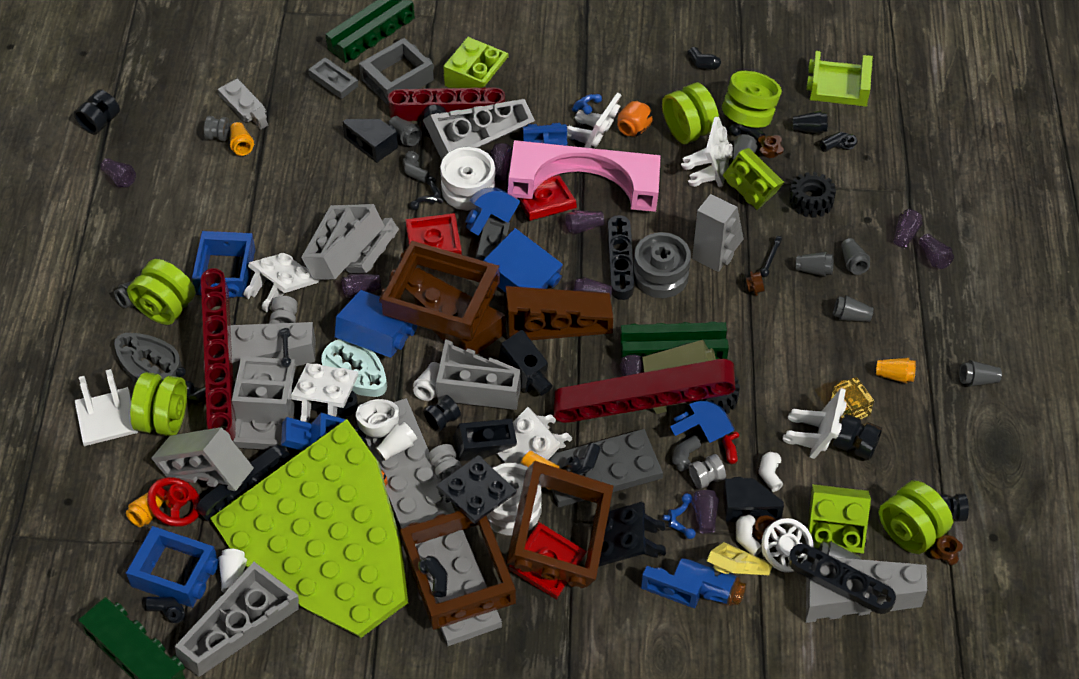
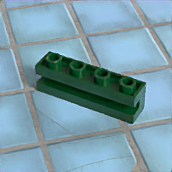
(368, 27)
(658, 337)
(128, 644)

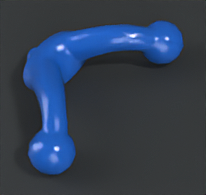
(582, 103)
(672, 514)

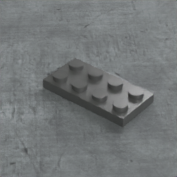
(622, 462)

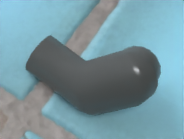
(412, 167)
(682, 451)

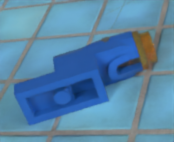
(692, 581)

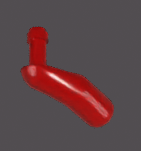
(730, 448)

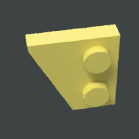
(731, 559)

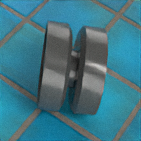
(661, 265)

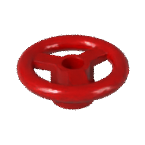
(175, 498)

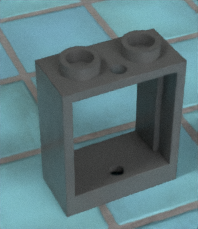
(371, 69)

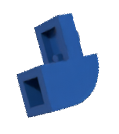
(489, 202)
(710, 417)
(301, 434)

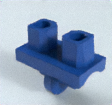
(548, 134)

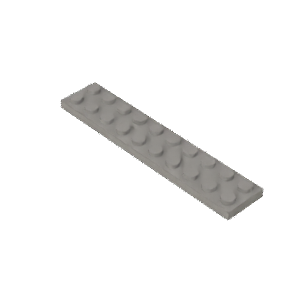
(417, 500)

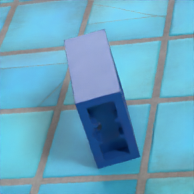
(214, 244)
(149, 553)

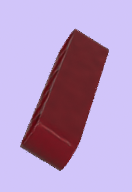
(410, 103)

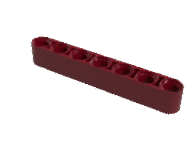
(217, 344)
(644, 390)

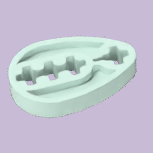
(370, 366)

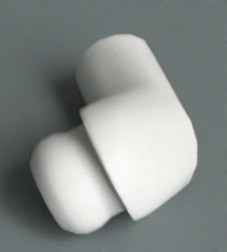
(767, 470)
(744, 535)

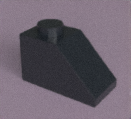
(371, 137)
(483, 438)
(749, 497)

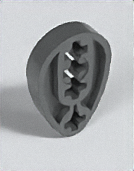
(146, 347)

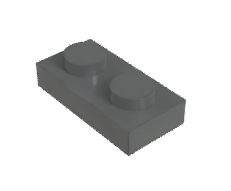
(333, 78)
(491, 236)

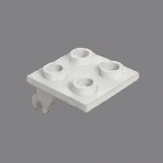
(600, 123)
(717, 152)
(283, 272)
(323, 385)
(105, 415)
(826, 420)
(533, 435)

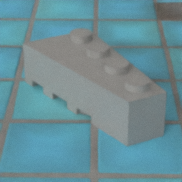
(476, 125)
(266, 342)
(906, 580)
(237, 618)

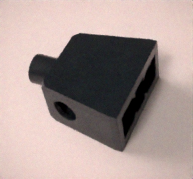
(522, 354)

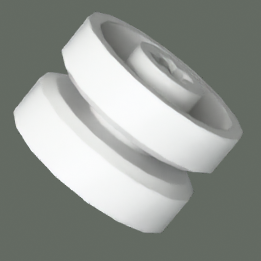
(464, 174)
(503, 517)

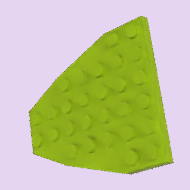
(325, 532)

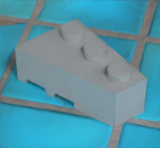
(716, 233)
(341, 239)
(476, 379)
(203, 456)

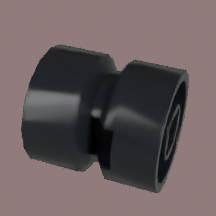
(96, 112)
(848, 436)

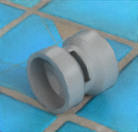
(283, 310)
(444, 460)
(707, 471)

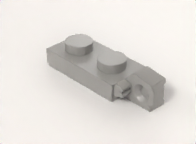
(243, 103)
(367, 257)

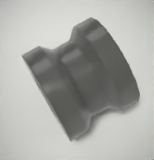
(216, 128)

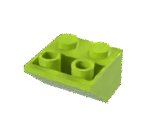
(472, 65)
(752, 178)
(839, 517)

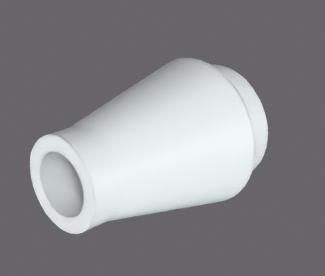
(425, 384)
(398, 440)
(231, 567)

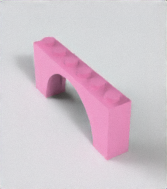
(631, 171)

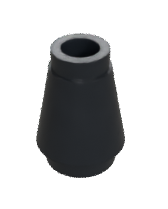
(811, 122)

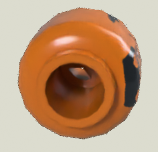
(634, 119)

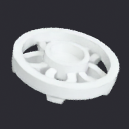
(784, 542)

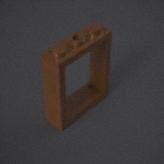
(448, 262)
(571, 484)
(469, 604)

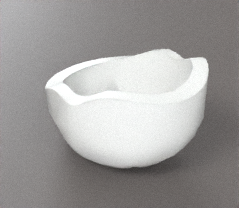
(380, 423)

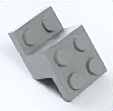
(262, 401)

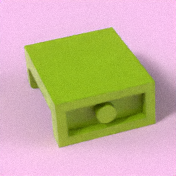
(840, 81)

